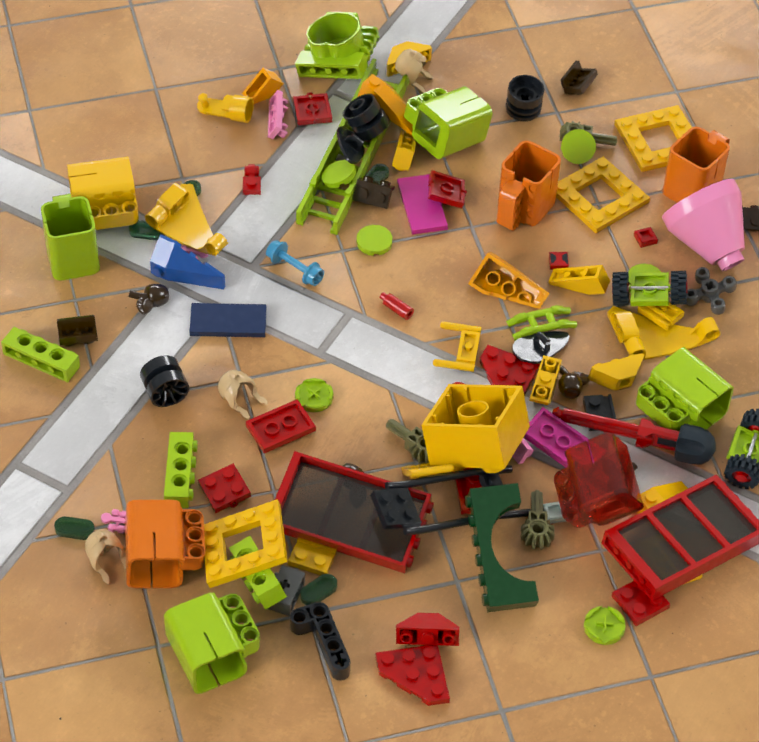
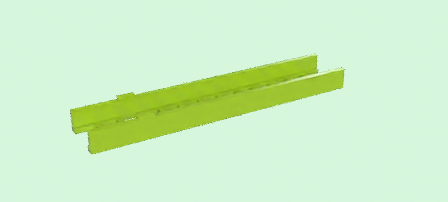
(330, 156)

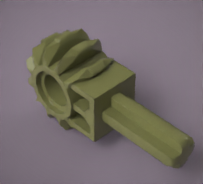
(599, 138)
(413, 440)
(537, 527)

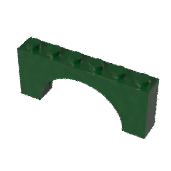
(500, 588)

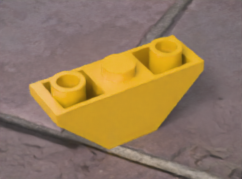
(425, 50)
(616, 373)
(546, 380)

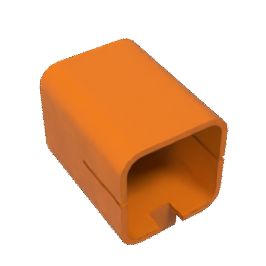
(695, 163)
(527, 185)
(162, 535)

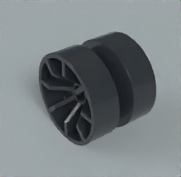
(366, 117)
(164, 381)

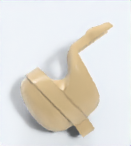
(411, 63)
(231, 383)
(100, 543)

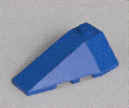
(176, 265)

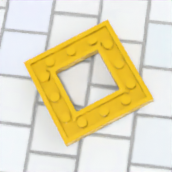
(632, 126)
(631, 195)
(273, 552)

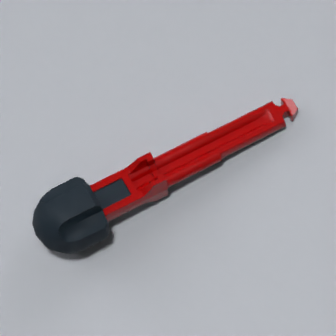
(690, 444)

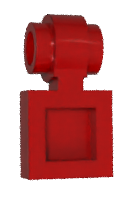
(251, 184)

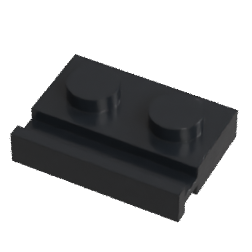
(600, 406)

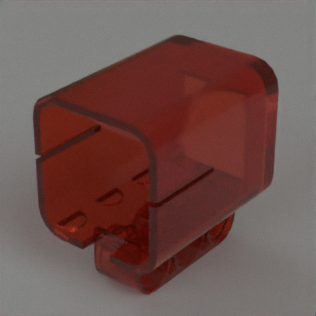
(600, 489)

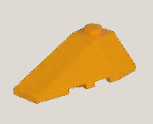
(388, 100)
(502, 280)

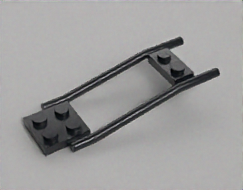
(398, 510)

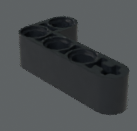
(326, 641)

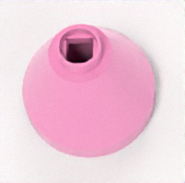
(711, 223)

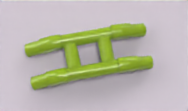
(534, 327)

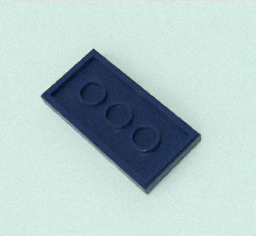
(228, 320)

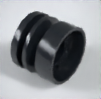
(524, 97)

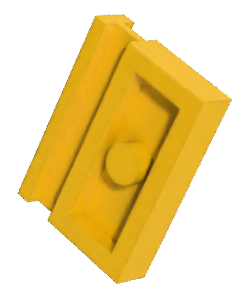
(662, 315)
(312, 557)

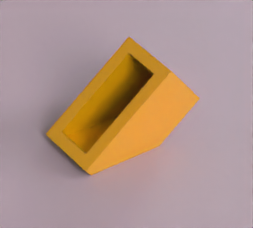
(263, 86)

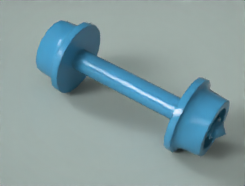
(312, 274)

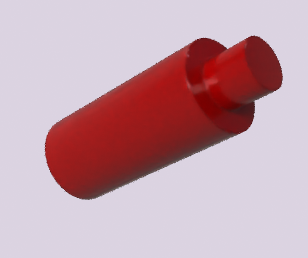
(397, 305)

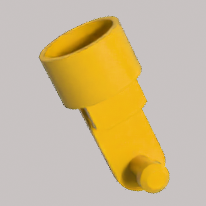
(235, 107)

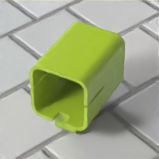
(448, 120)
(70, 237)
(684, 393)
(209, 632)

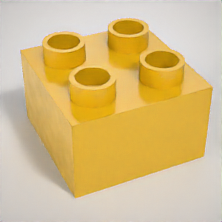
(476, 426)

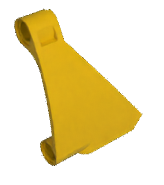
(183, 220)
(646, 337)

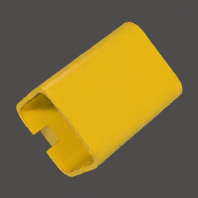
(109, 190)

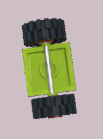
(649, 288)
(744, 453)

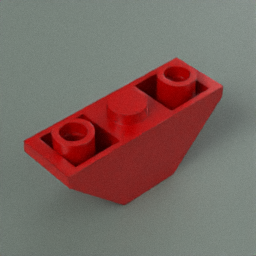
(427, 630)

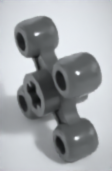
(711, 290)

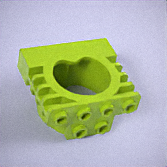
(337, 47)

